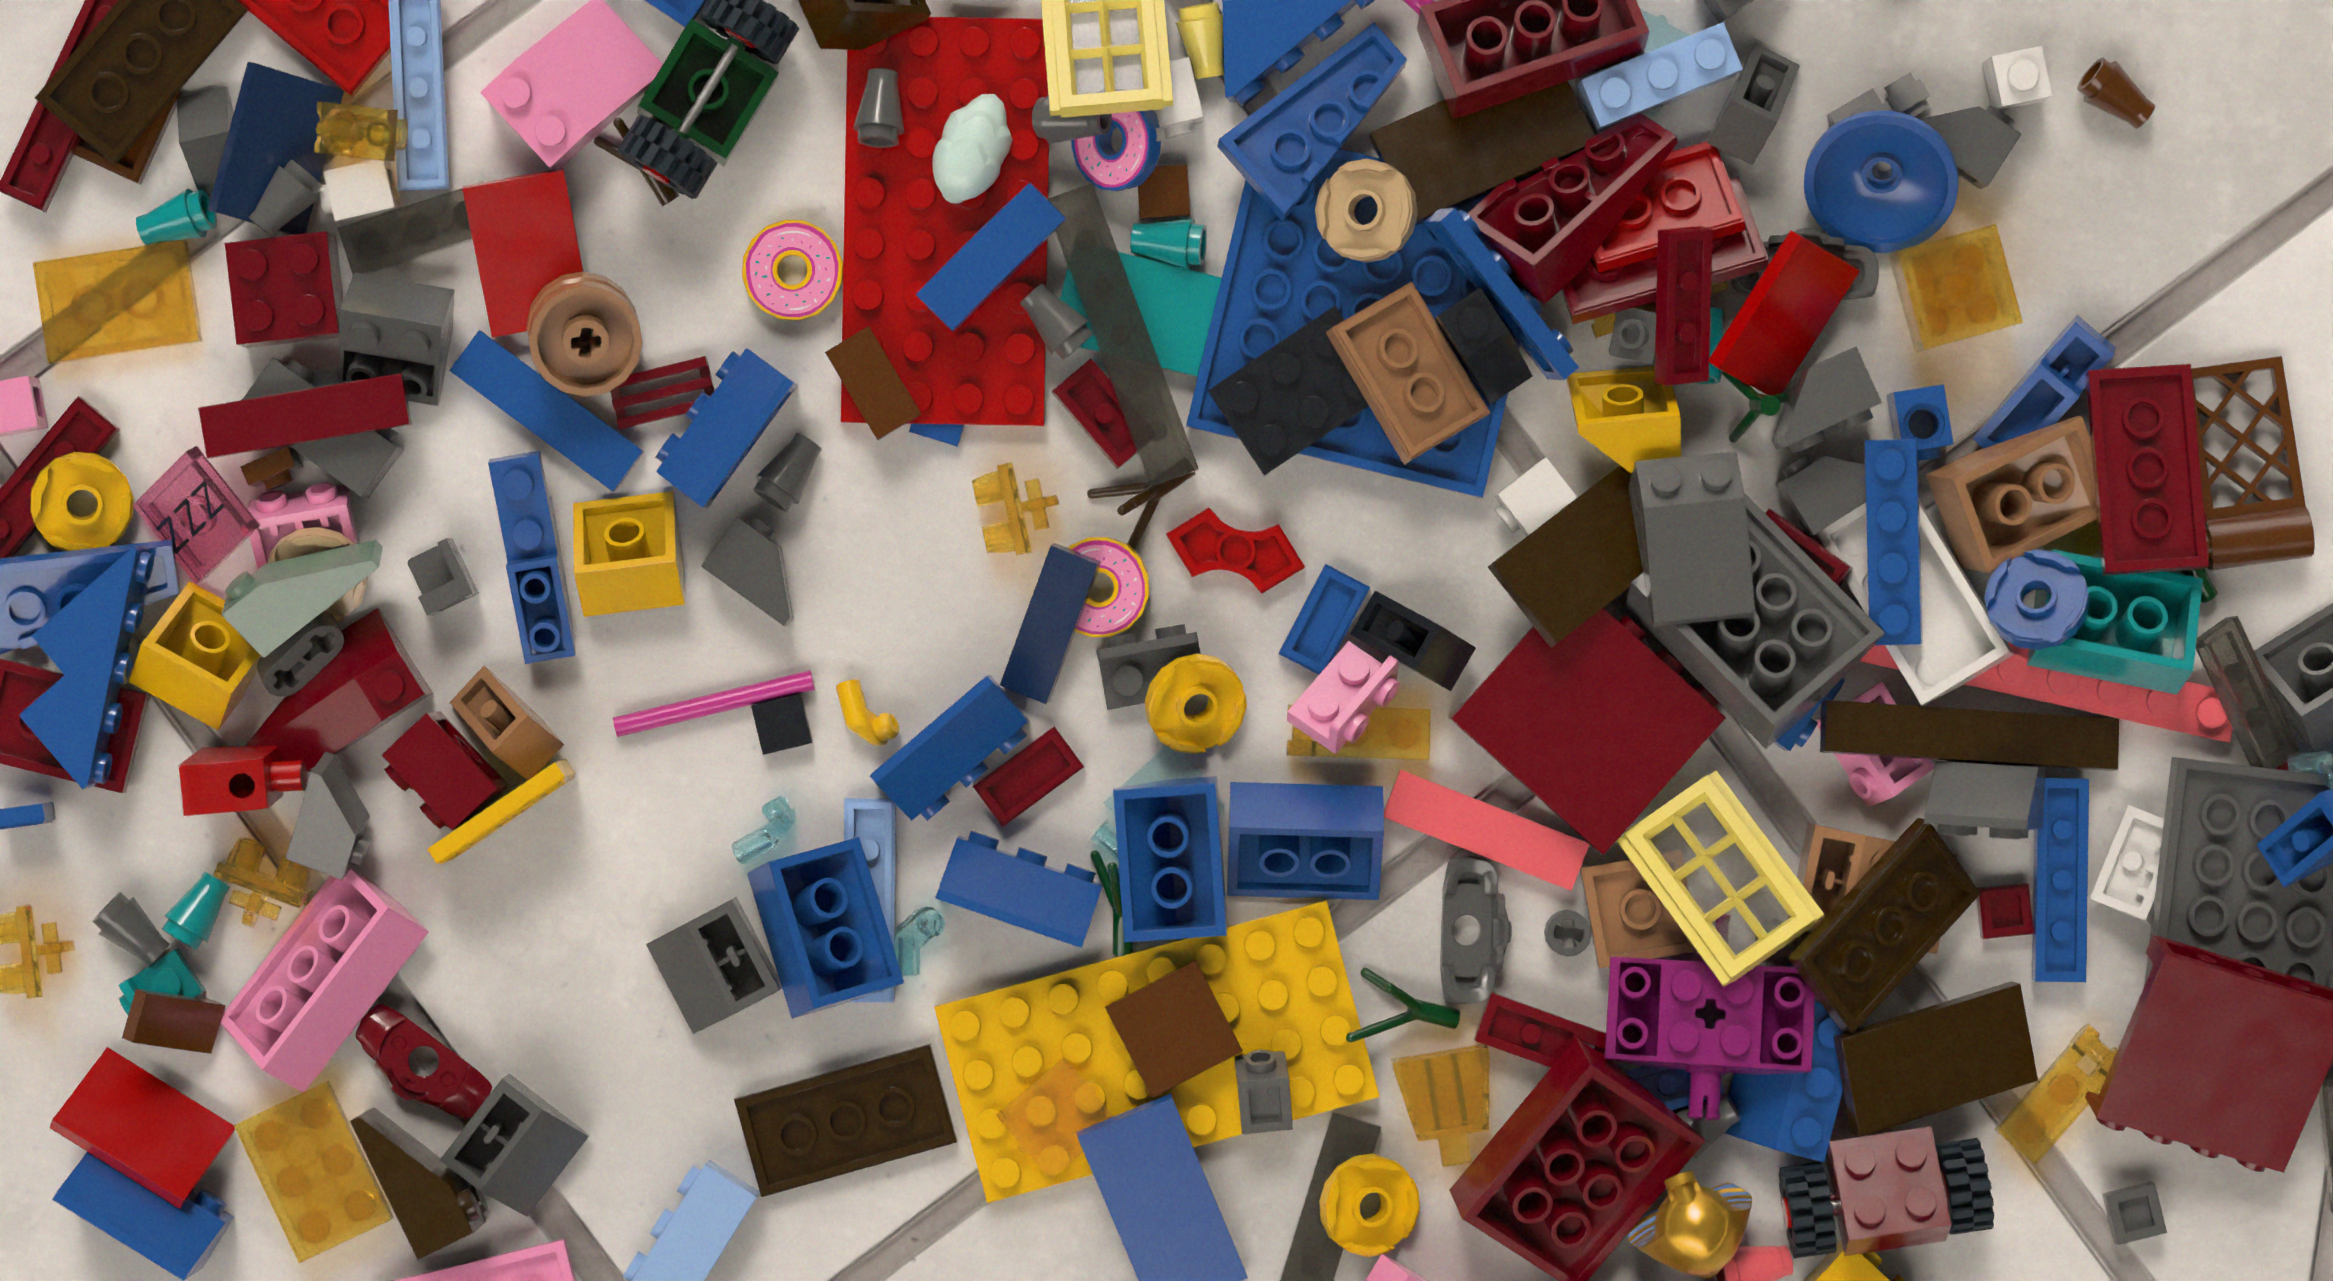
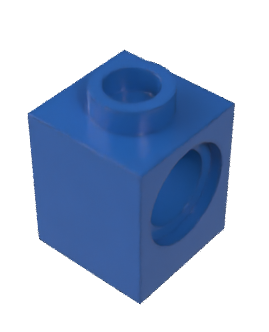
(1934, 403)

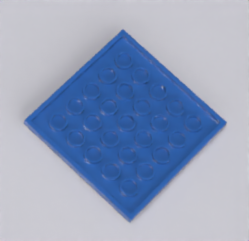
(1289, 275)

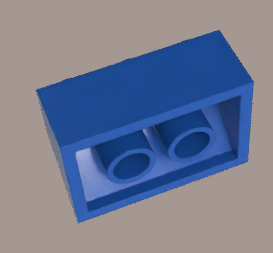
(724, 427)
(951, 750)
(1305, 840)
(1170, 859)
(1020, 888)
(825, 927)
(1793, 1109)
(142, 1220)

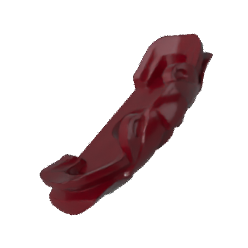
(391, 1039)

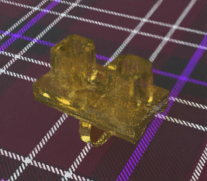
(360, 131)
(1003, 487)
(242, 870)
(25, 975)

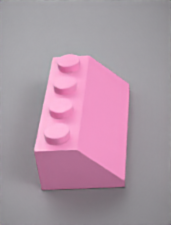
(322, 978)

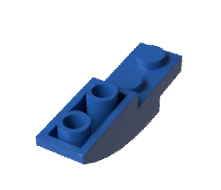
(533, 557)

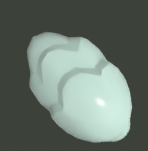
(971, 149)

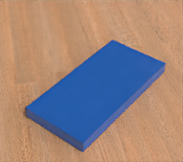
(1160, 1196)

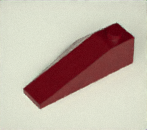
(1566, 211)
(348, 698)

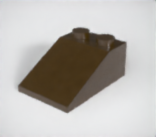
(425, 1194)

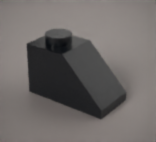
(1484, 345)
(1413, 640)

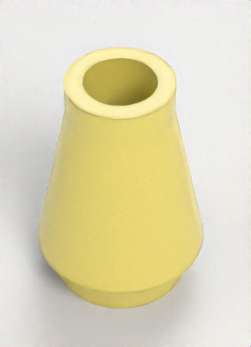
(1203, 38)

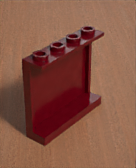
(1590, 723)
(2220, 1057)

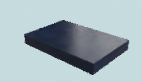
(269, 127)

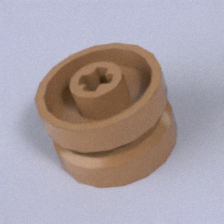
(590, 363)

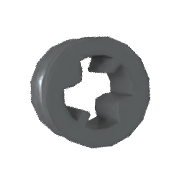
(1578, 922)

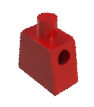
(221, 779)

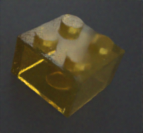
(1955, 288)

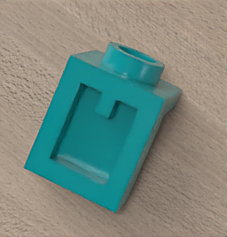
(166, 975)

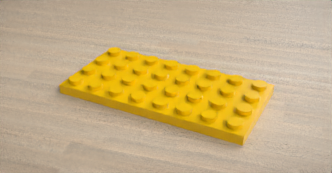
(1273, 979)

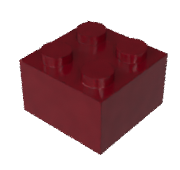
(285, 289)
(443, 771)

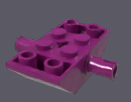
(1655, 1024)

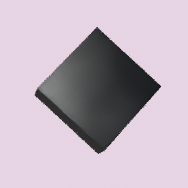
(782, 724)

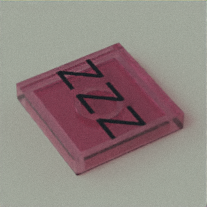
(197, 513)

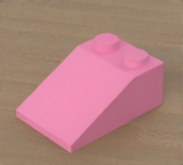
(573, 82)

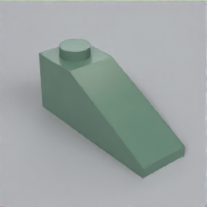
(294, 591)

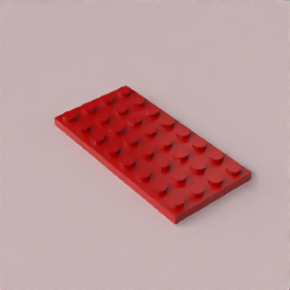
(906, 231)

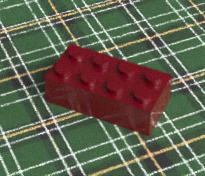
(1516, 47)

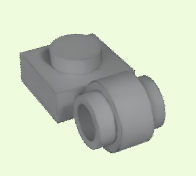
(1904, 97)

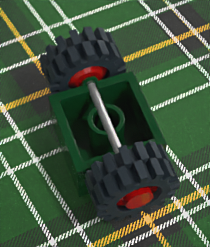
(707, 93)

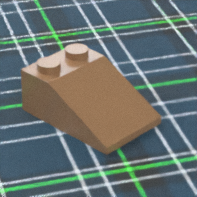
(2017, 494)

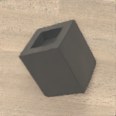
(442, 577)

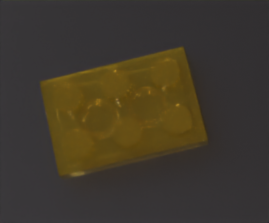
(117, 302)
(313, 1171)

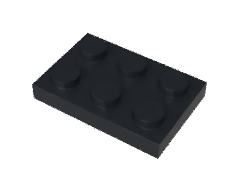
(1290, 395)

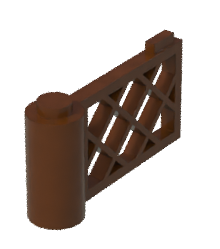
(2263, 529)

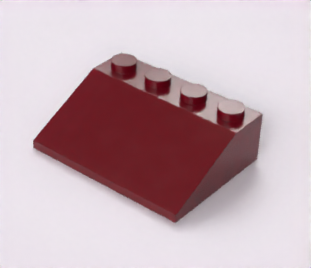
(1575, 1166)

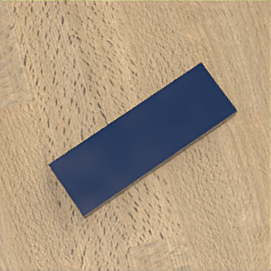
(1050, 623)

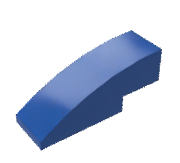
(991, 256)
(2048, 385)

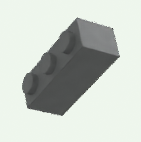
(355, 459)

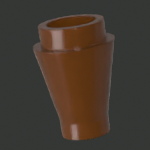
(2113, 91)

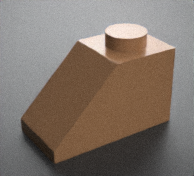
(506, 724)

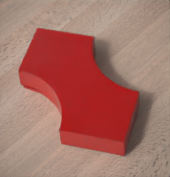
(1260, 556)

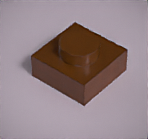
(273, 469)

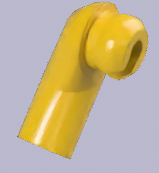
(860, 720)

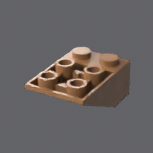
(1835, 862)

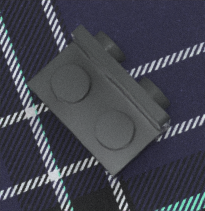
(1131, 666)

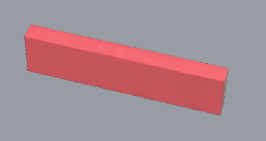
(1485, 830)

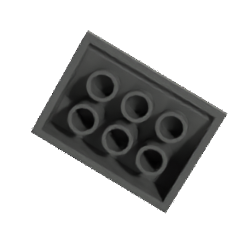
(1785, 656)

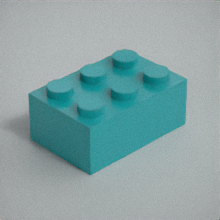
(2135, 629)

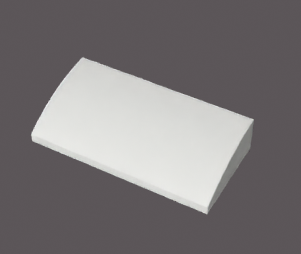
(1955, 622)

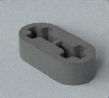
(301, 655)

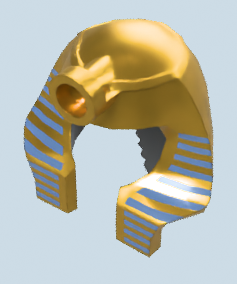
(1694, 1226)

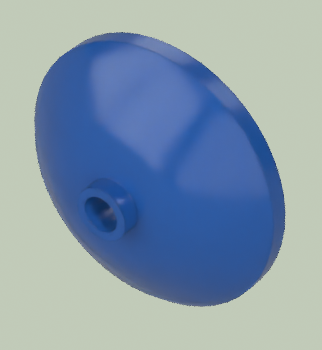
(1881, 207)

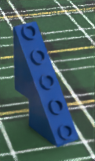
(1270, 37)
(91, 650)
(2302, 842)

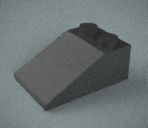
(1693, 538)

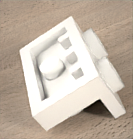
(2132, 866)

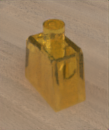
(1446, 1097)

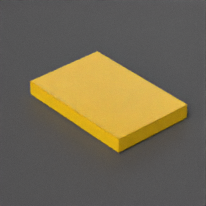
(502, 812)

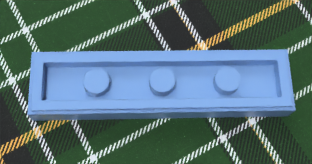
(419, 93)
(875, 825)

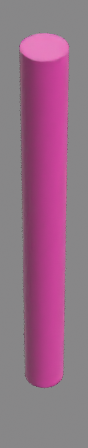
(713, 703)

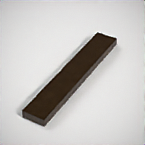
(1969, 735)

